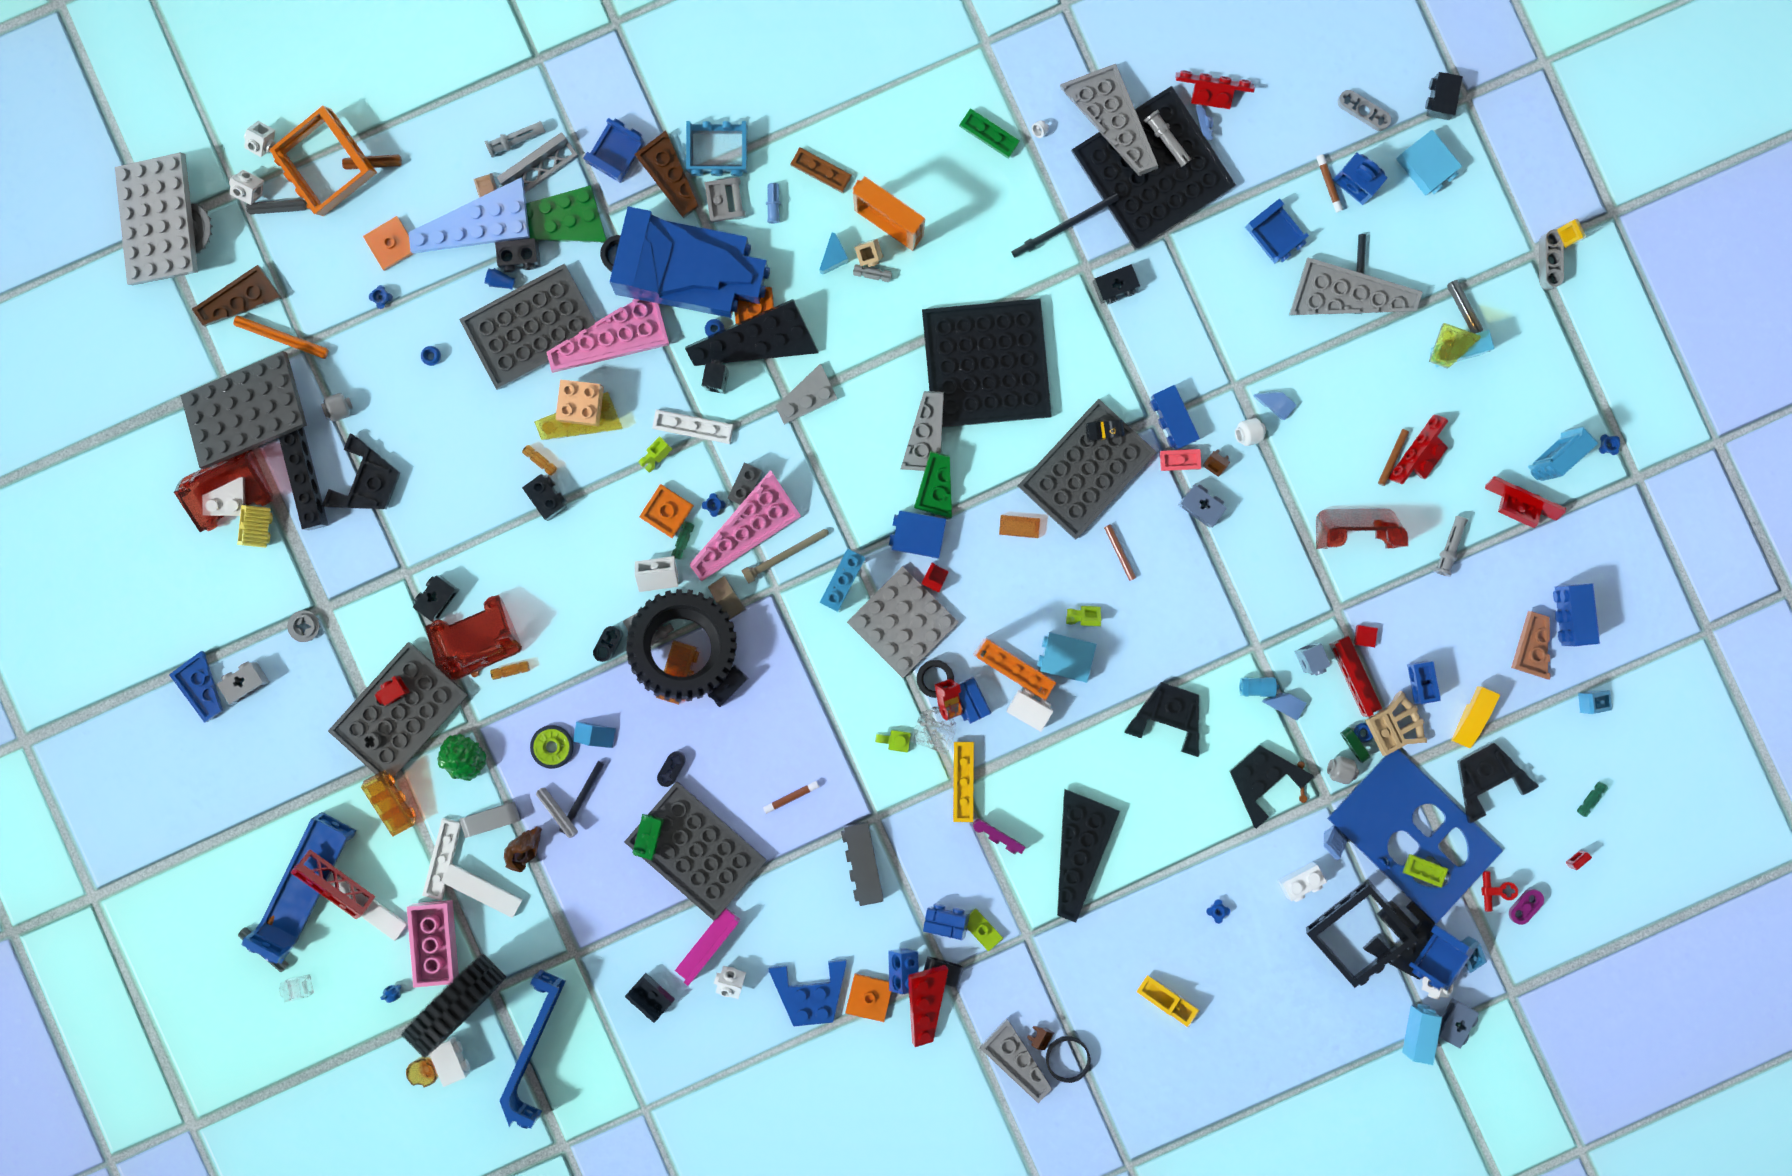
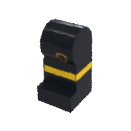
(1104, 430)

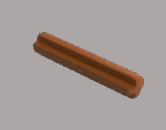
(376, 161)

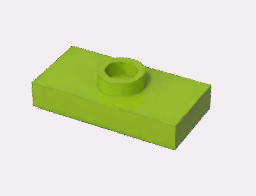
(1425, 870)
(983, 930)

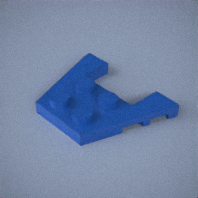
(810, 1002)

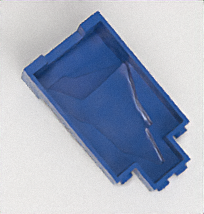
(685, 265)

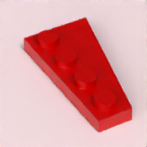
(925, 999)

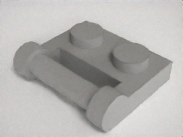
(718, 201)

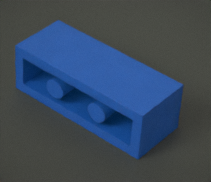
(1174, 418)

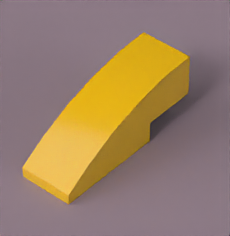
(1571, 233)
(1475, 716)
(1168, 1001)

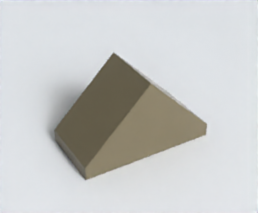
(726, 597)

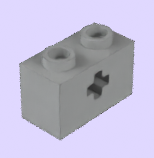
(253, 677)

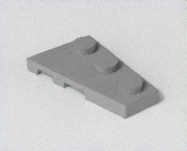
(807, 396)

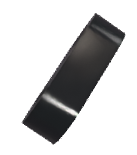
(667, 766)

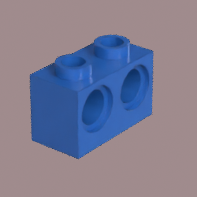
(1423, 682)
(901, 964)

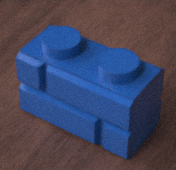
(972, 701)
(946, 922)

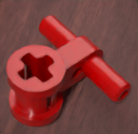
(1487, 890)

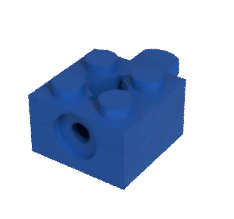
(1360, 178)

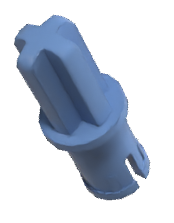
(773, 203)

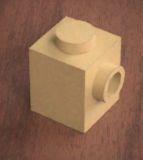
(869, 253)

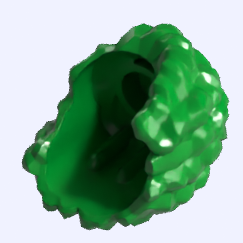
(461, 757)

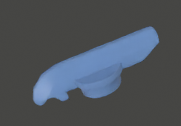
(1205, 122)

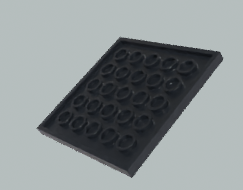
(1163, 196)
(988, 362)

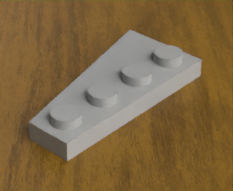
(926, 432)
(1014, 1059)

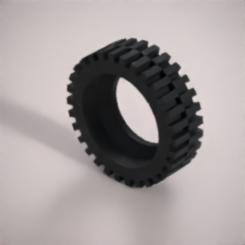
(689, 607)
(453, 1005)

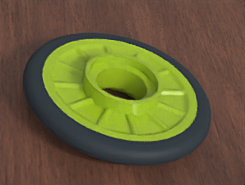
(539, 750)

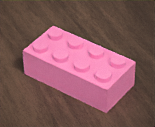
(432, 943)

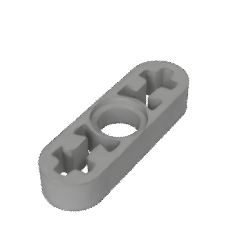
(1354, 97)

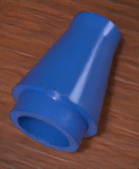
(498, 279)

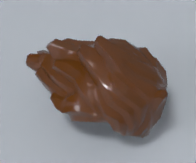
(522, 849)

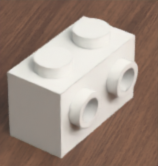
(653, 575)
(1030, 710)
(1302, 881)
(450, 1062)

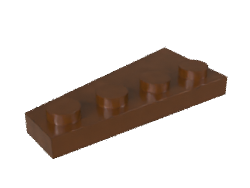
(665, 169)
(241, 295)

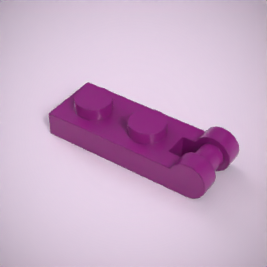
(998, 836)

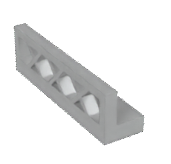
(537, 158)

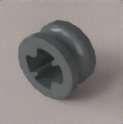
(377, 740)

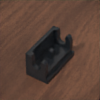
(729, 686)

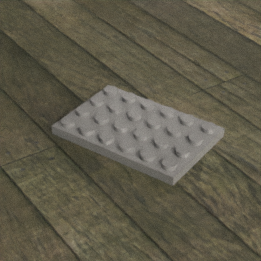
(156, 219)

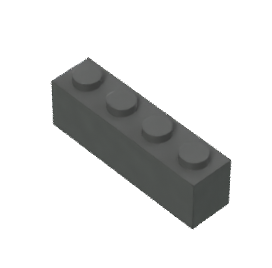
(863, 863)

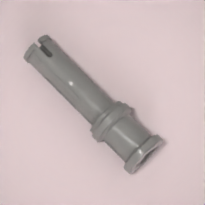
(536, 128)
(1162, 130)
(1449, 555)

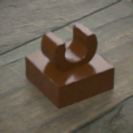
(1216, 463)
(1042, 1038)

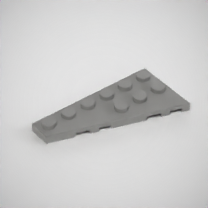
(1109, 108)
(1338, 290)

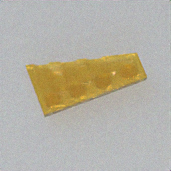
(550, 428)

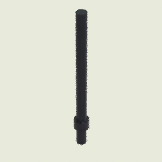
(1030, 244)

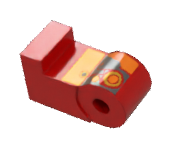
(948, 699)

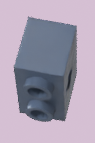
(1191, 504)
(1313, 659)
(1458, 1013)

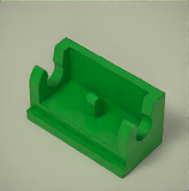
(647, 836)

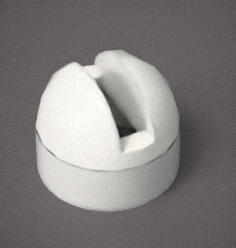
(1040, 125)

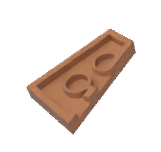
(1532, 648)

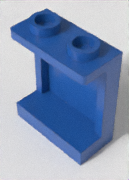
(615, 150)
(1276, 232)
(917, 534)
(1441, 959)

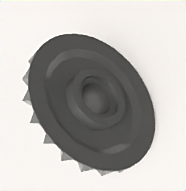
(201, 227)

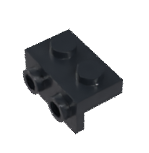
(649, 997)

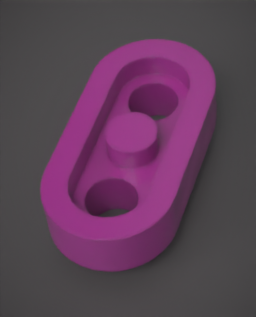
(1527, 908)

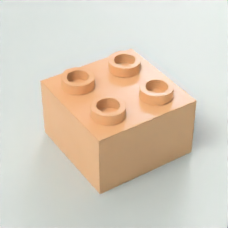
(579, 402)

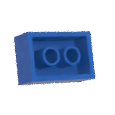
(1576, 615)

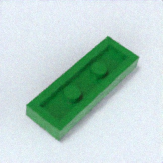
(989, 133)

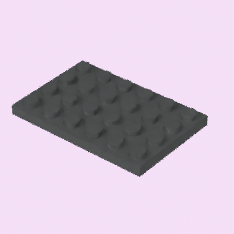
(525, 324)
(243, 410)
(1082, 476)
(405, 723)
(700, 852)

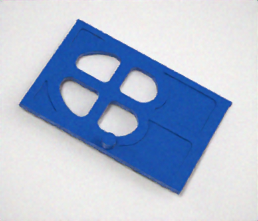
(1386, 805)

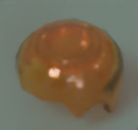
(421, 1072)

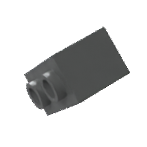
(745, 483)

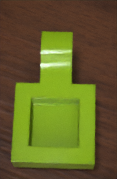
(656, 452)
(1086, 615)
(897, 740)

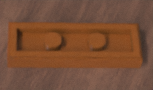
(821, 170)

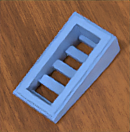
(1334, 842)

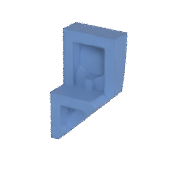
(1277, 403)
(1286, 704)

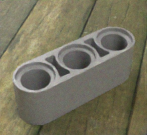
(1545, 267)
(489, 819)

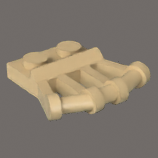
(1386, 730)

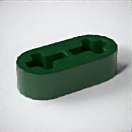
(1355, 745)

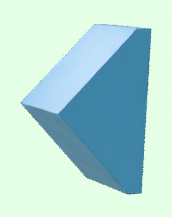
(834, 255)
(1594, 702)
(594, 735)
(1477, 958)

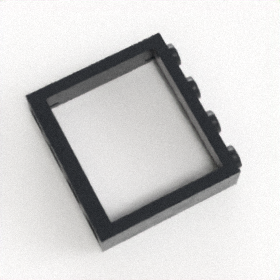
(1344, 906)

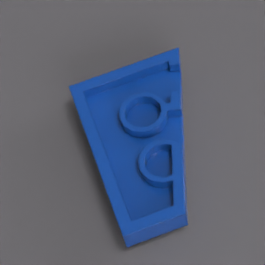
(198, 686)

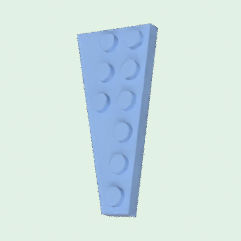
(486, 220)

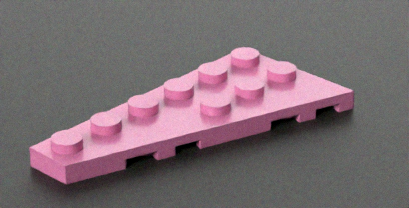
(619, 334)
(755, 520)

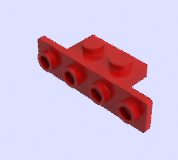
(1213, 91)
(1423, 453)
(1522, 504)

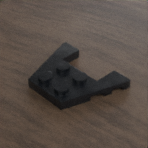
(372, 483)
(1174, 708)
(1484, 771)
(1258, 773)
(1425, 925)

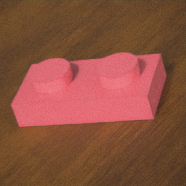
(1180, 460)

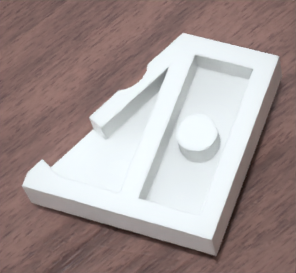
(225, 499)

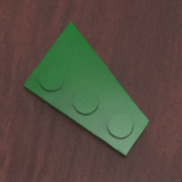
(935, 486)

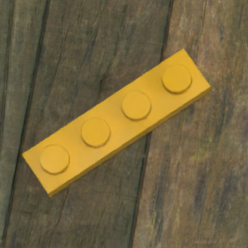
(963, 781)

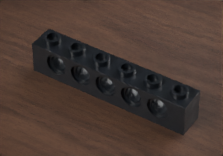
(303, 480)

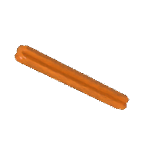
(281, 337)

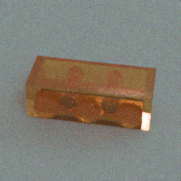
(680, 662)
(389, 802)

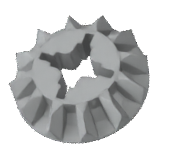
(297, 632)

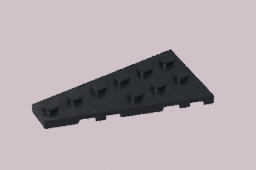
(764, 336)
(1083, 842)

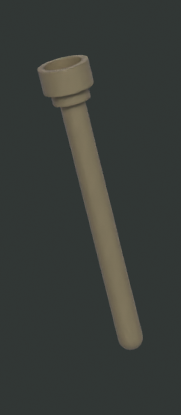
(752, 573)

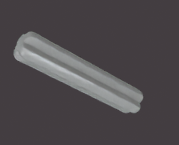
(556, 812)

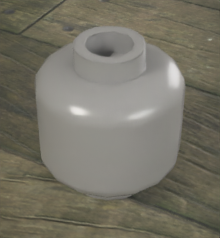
(336, 407)
(1342, 770)

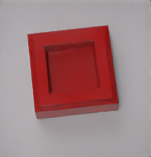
(1365, 636)
(1578, 860)

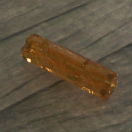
(539, 460)
(510, 670)

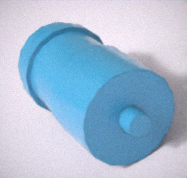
(1258, 687)

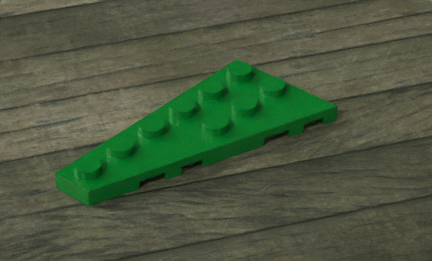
(566, 217)

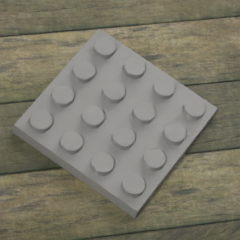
(902, 622)

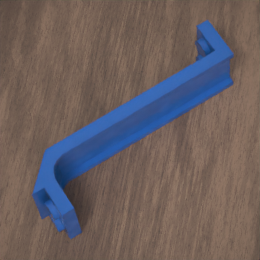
(293, 898)
(512, 1106)

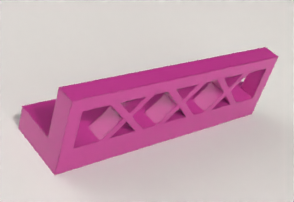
(707, 945)

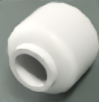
(1250, 432)

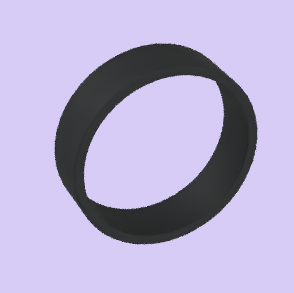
(1072, 1079)

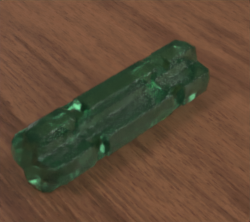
(682, 540)
(1592, 799)

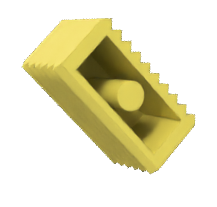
(254, 526)

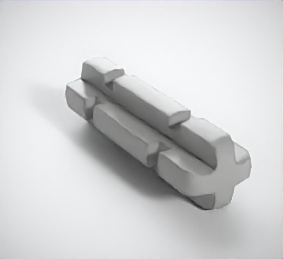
(872, 273)

